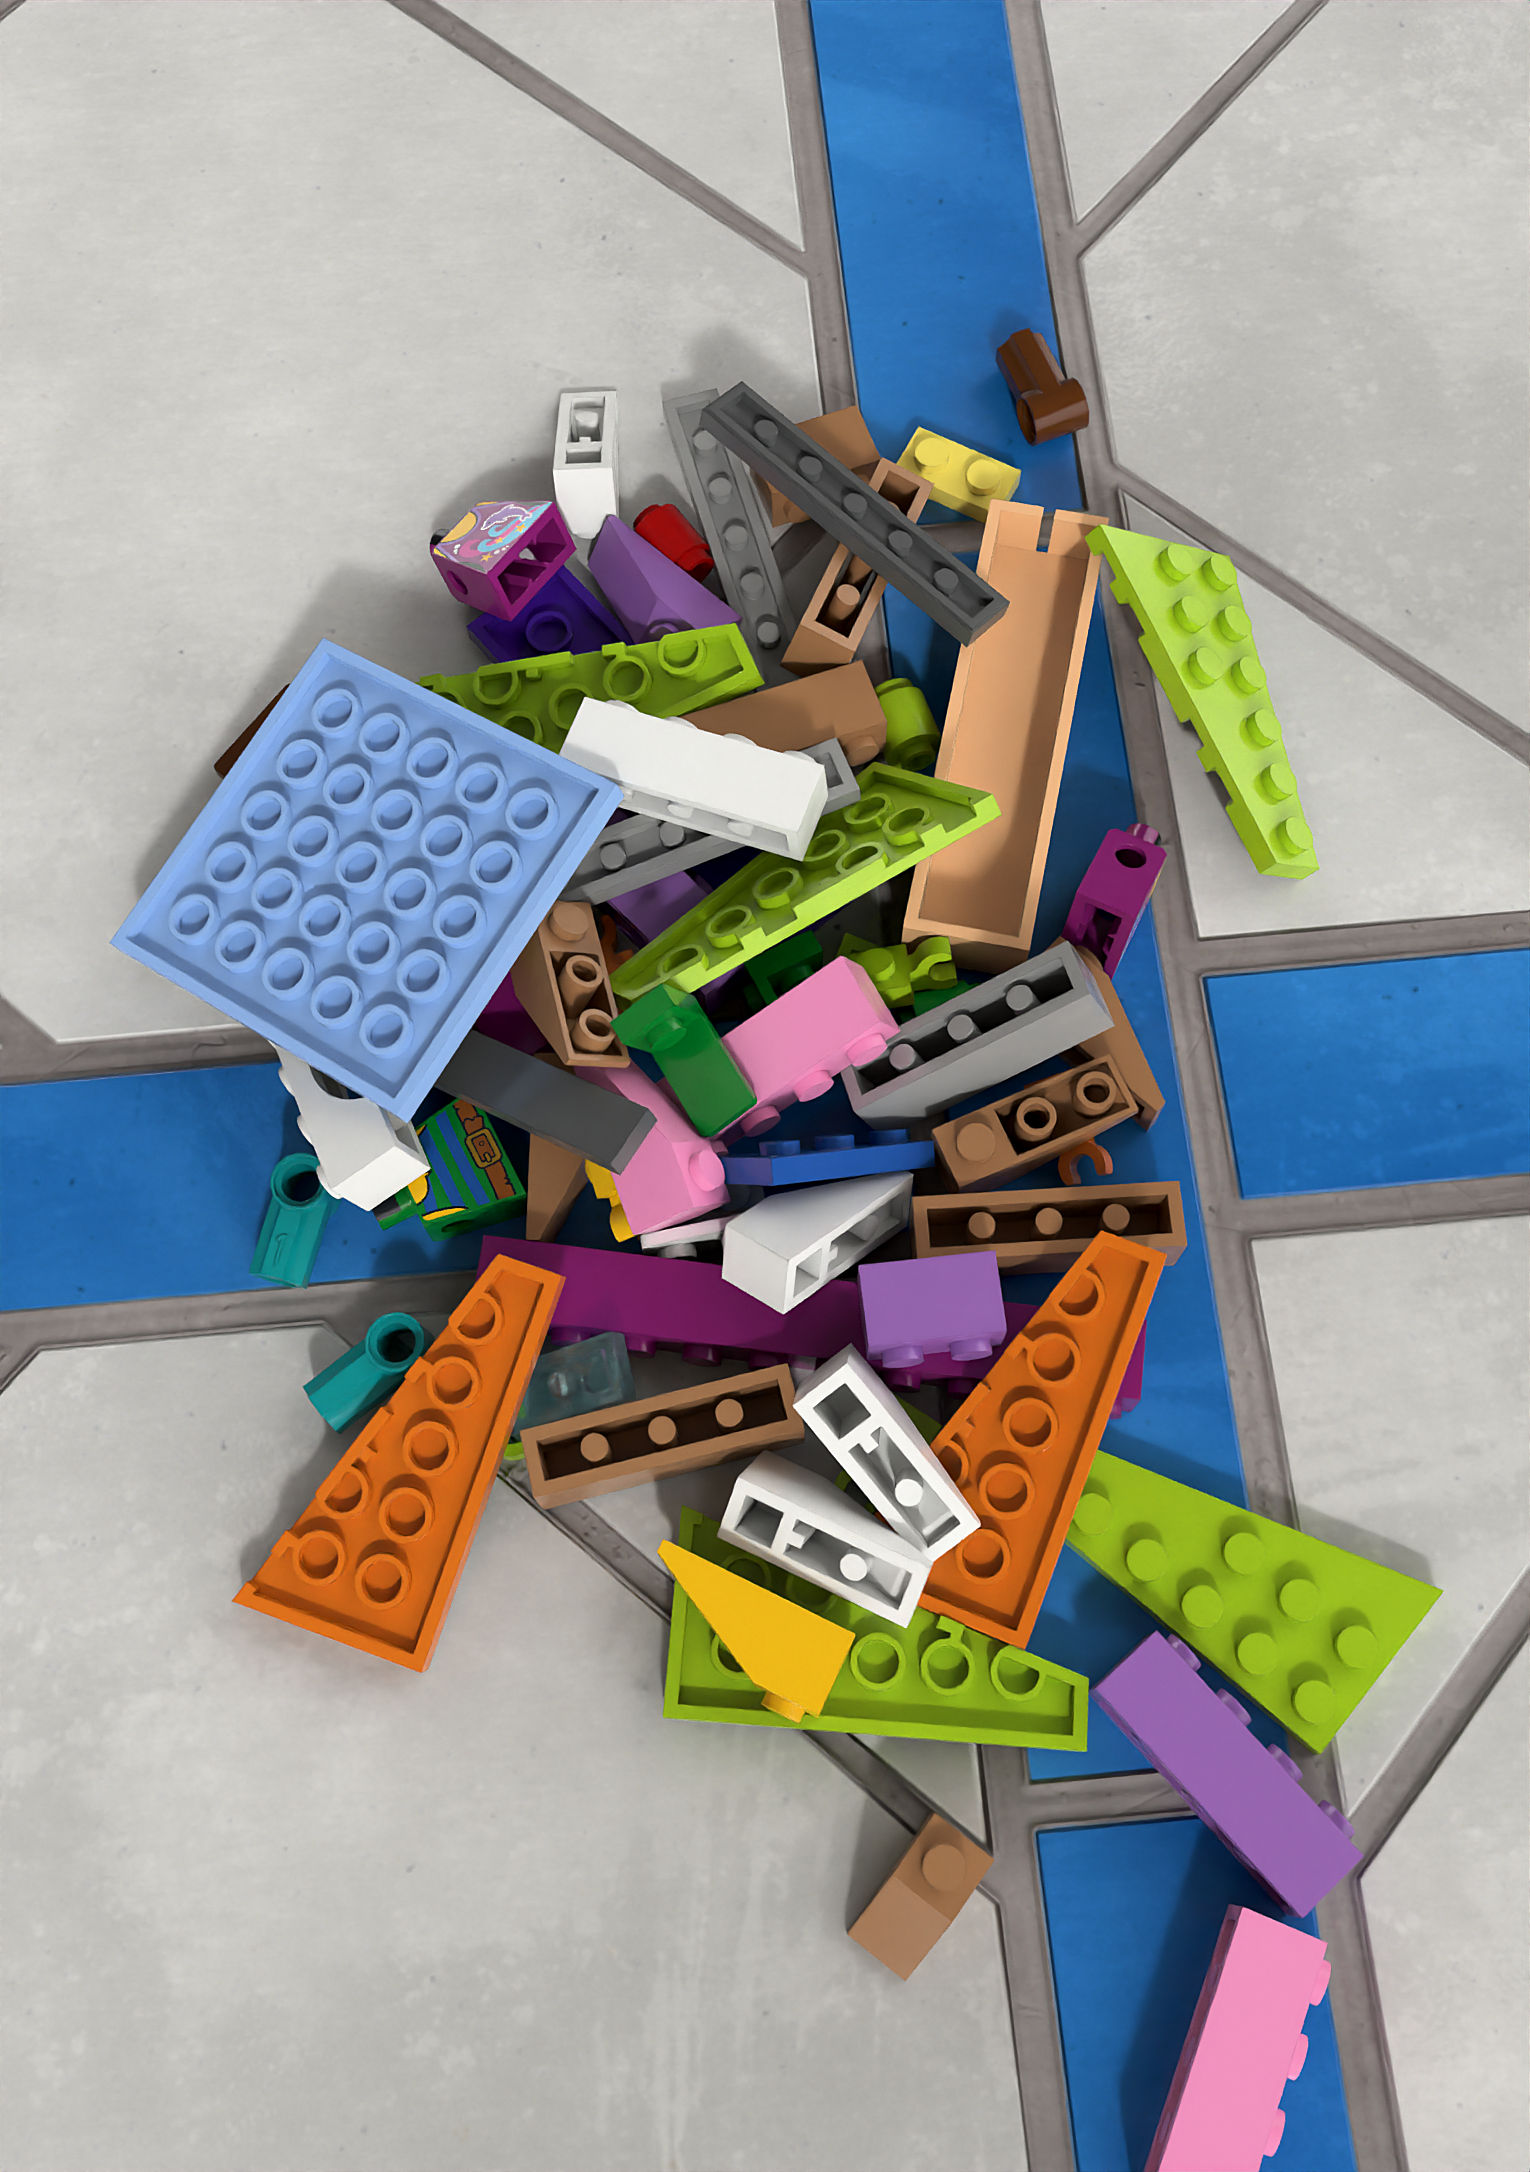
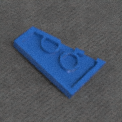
(831, 1158)

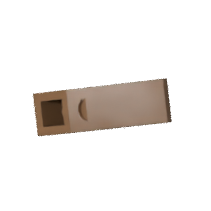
(568, 988)
(1030, 1127)

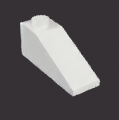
(587, 461)
(812, 1235)
(884, 1453)
(823, 1537)

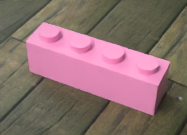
(802, 1043)
(1241, 2048)

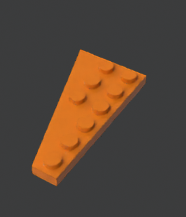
(1032, 1436)
(402, 1506)

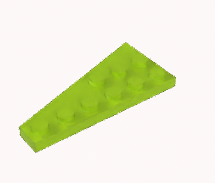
(1213, 676)
(657, 678)
(774, 896)
(1253, 1599)
(896, 1680)

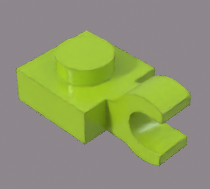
(900, 974)

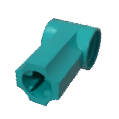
(292, 1227)
(365, 1372)

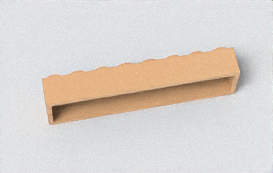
(1009, 738)

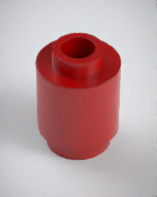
(675, 538)

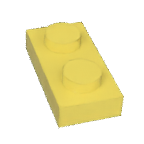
(959, 474)

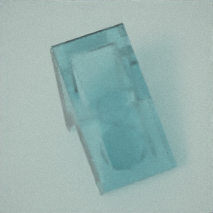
(577, 1382)

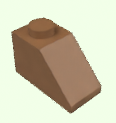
(920, 1896)

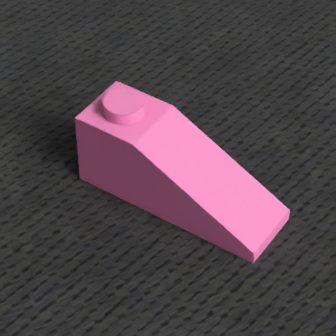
(674, 1168)

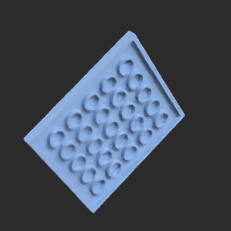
(368, 875)

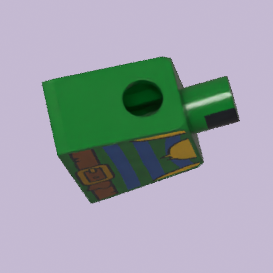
(468, 1178)

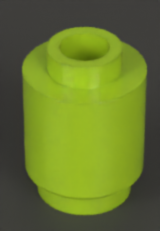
(911, 729)

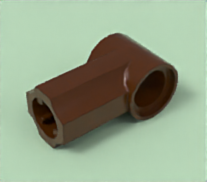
(1045, 400)

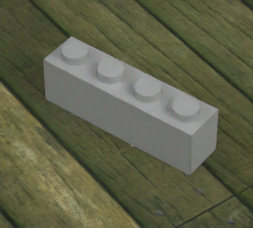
(979, 1040)

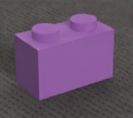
(931, 1308)

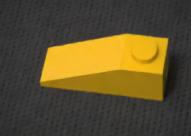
(771, 1639)

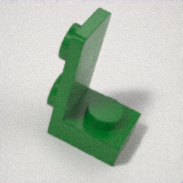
(779, 971)
(690, 1056)

